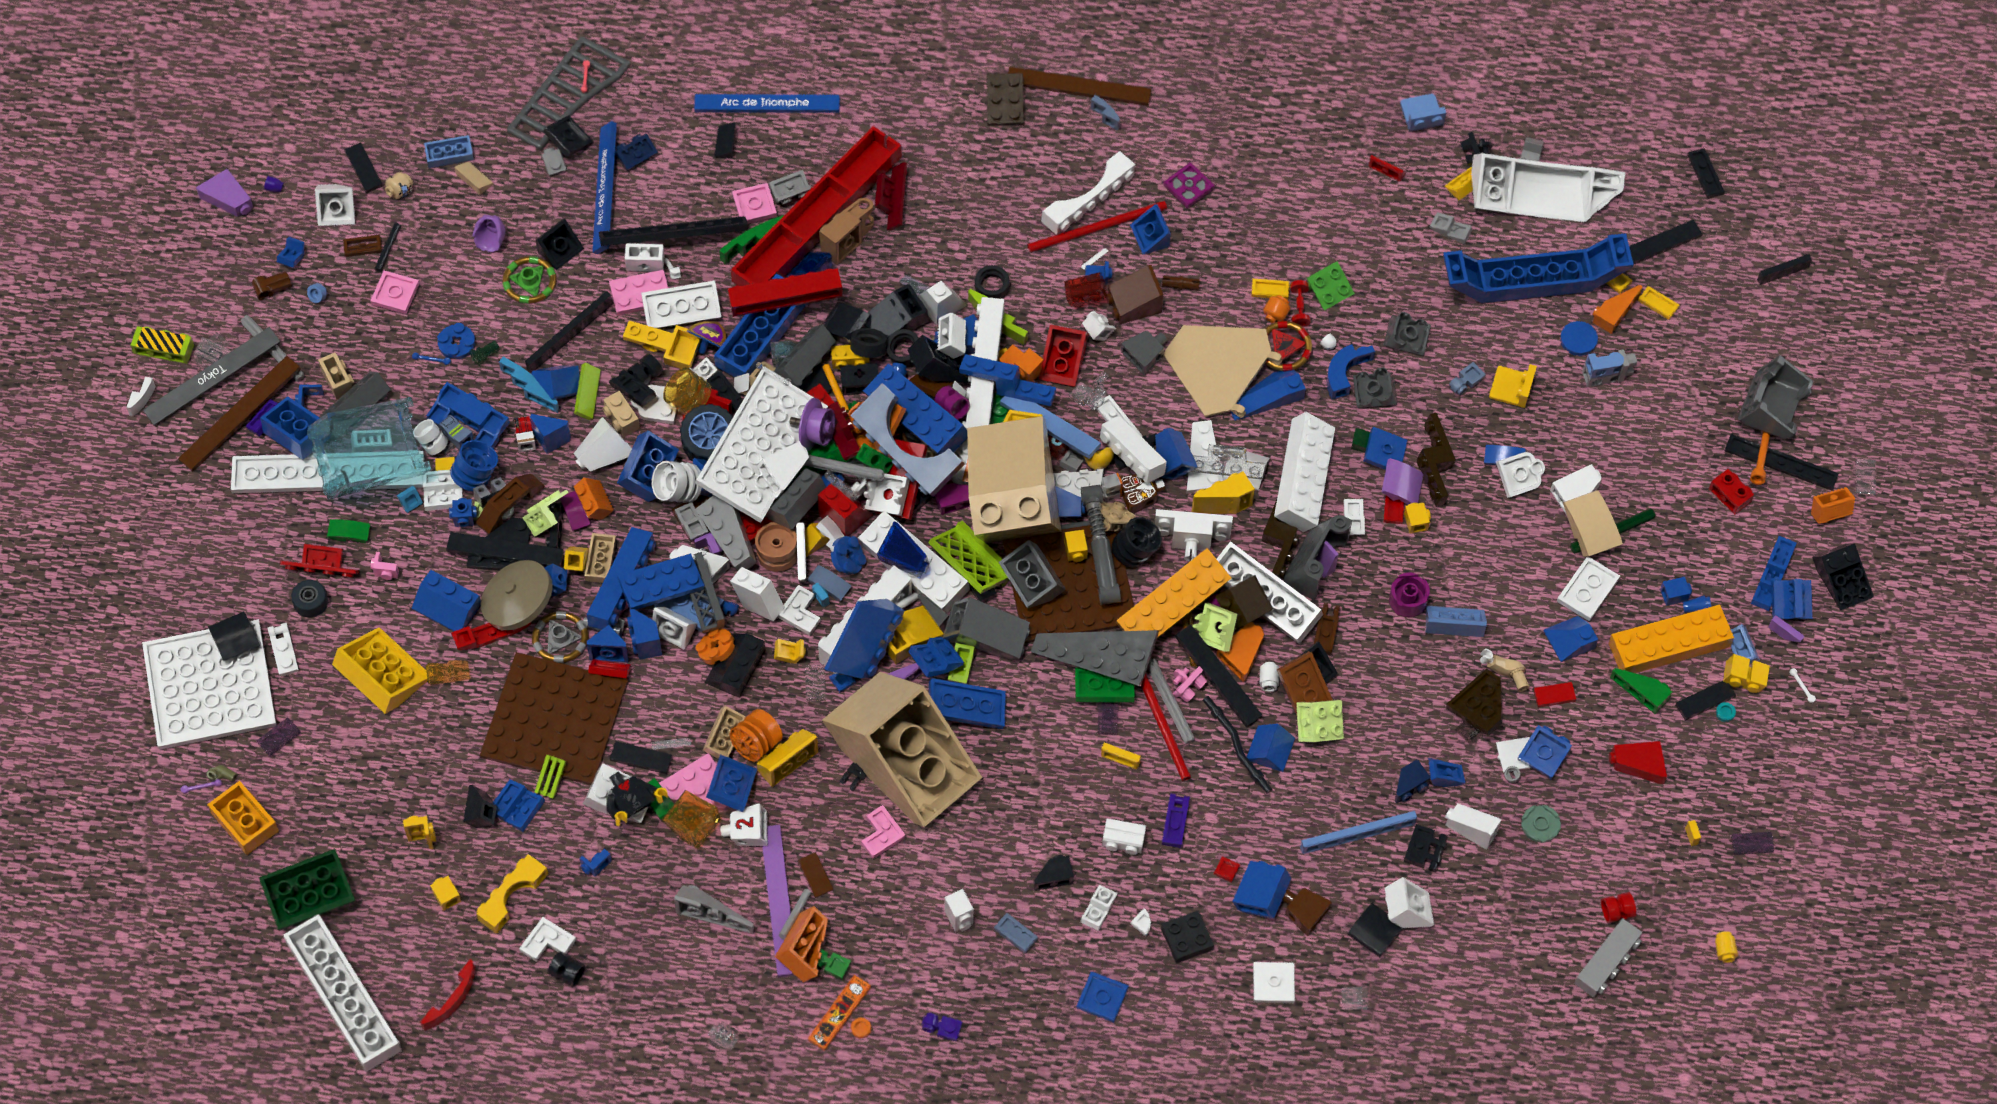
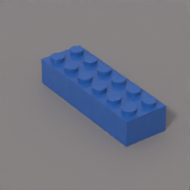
(752, 339)
(923, 415)

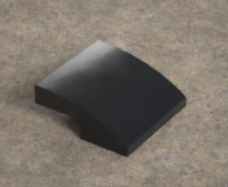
(233, 636)
(1374, 930)

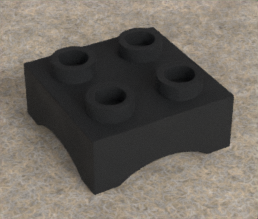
(1187, 936)

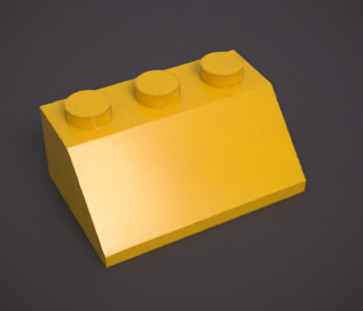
(788, 756)

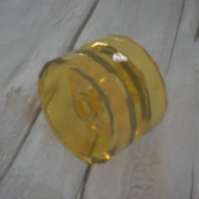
(686, 390)

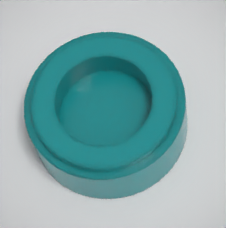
(1725, 712)

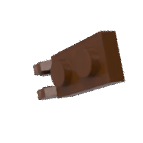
(1327, 629)

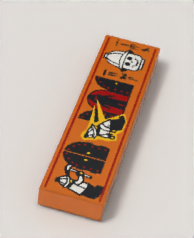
(839, 1012)

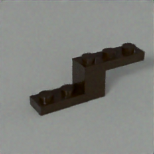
(1436, 459)
(1283, 537)

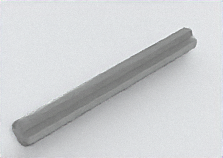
(276, 352)
(844, 467)
(1170, 701)

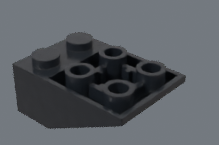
(898, 311)
(1844, 575)

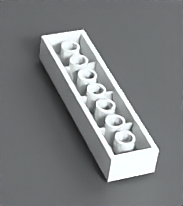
(342, 993)

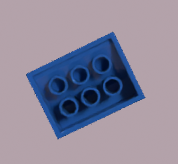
(865, 638)

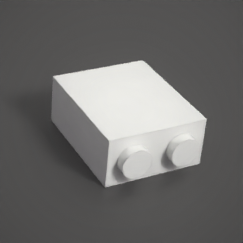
(757, 594)

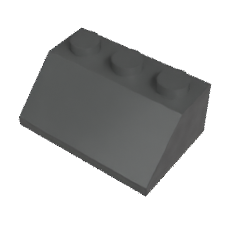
(796, 499)
(1032, 575)

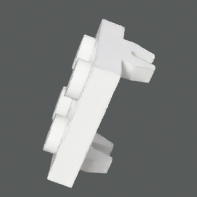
(876, 490)

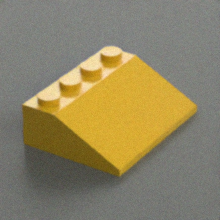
(380, 669)

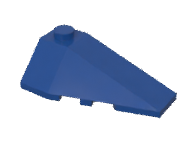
(1272, 392)

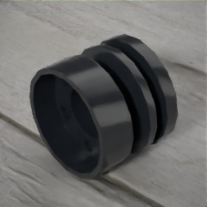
(1136, 542)

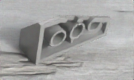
(699, 905)

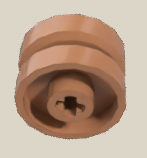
(776, 547)

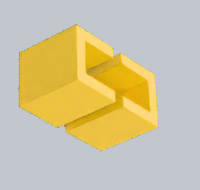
(1739, 673)

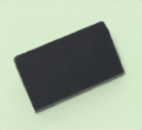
(725, 141)

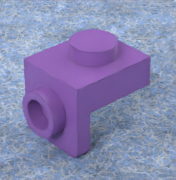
(708, 540)

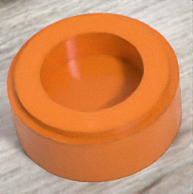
(860, 1028)

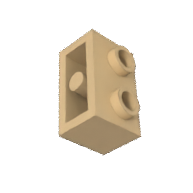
(335, 375)
(621, 414)

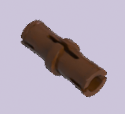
(1180, 282)

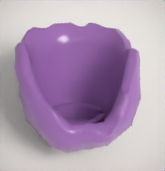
(489, 233)

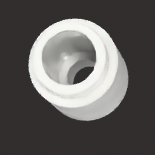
(1269, 677)

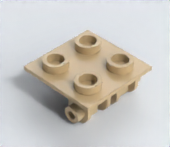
(1115, 516)

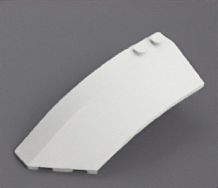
(1542, 187)

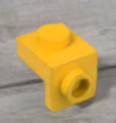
(789, 651)

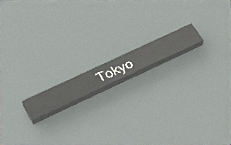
(211, 376)

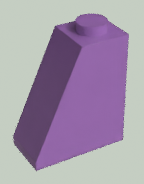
(225, 194)

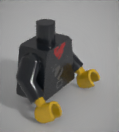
(630, 797)

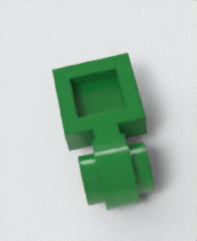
(835, 965)

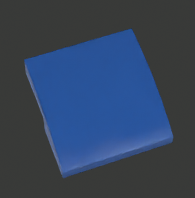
(936, 657)
(517, 805)

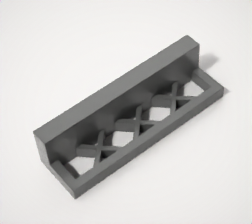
(710, 596)

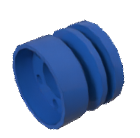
(473, 465)

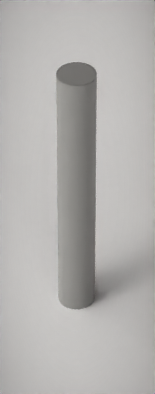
(794, 914)

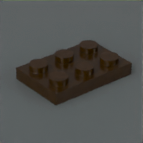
(1005, 99)

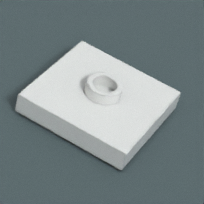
(1273, 982)

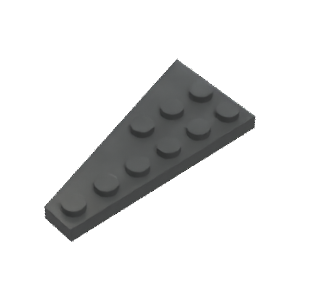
(1110, 653)

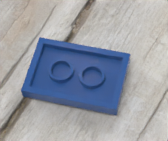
(731, 783)

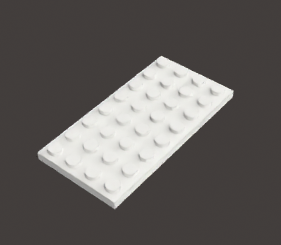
(754, 432)

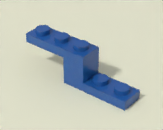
(1007, 380)

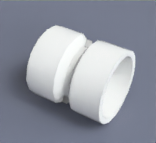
(430, 437)

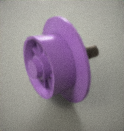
(815, 424)

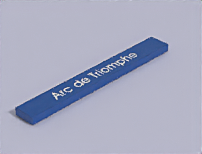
(766, 103)
(604, 183)

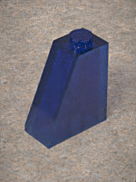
(903, 552)

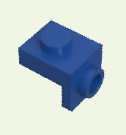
(292, 253)

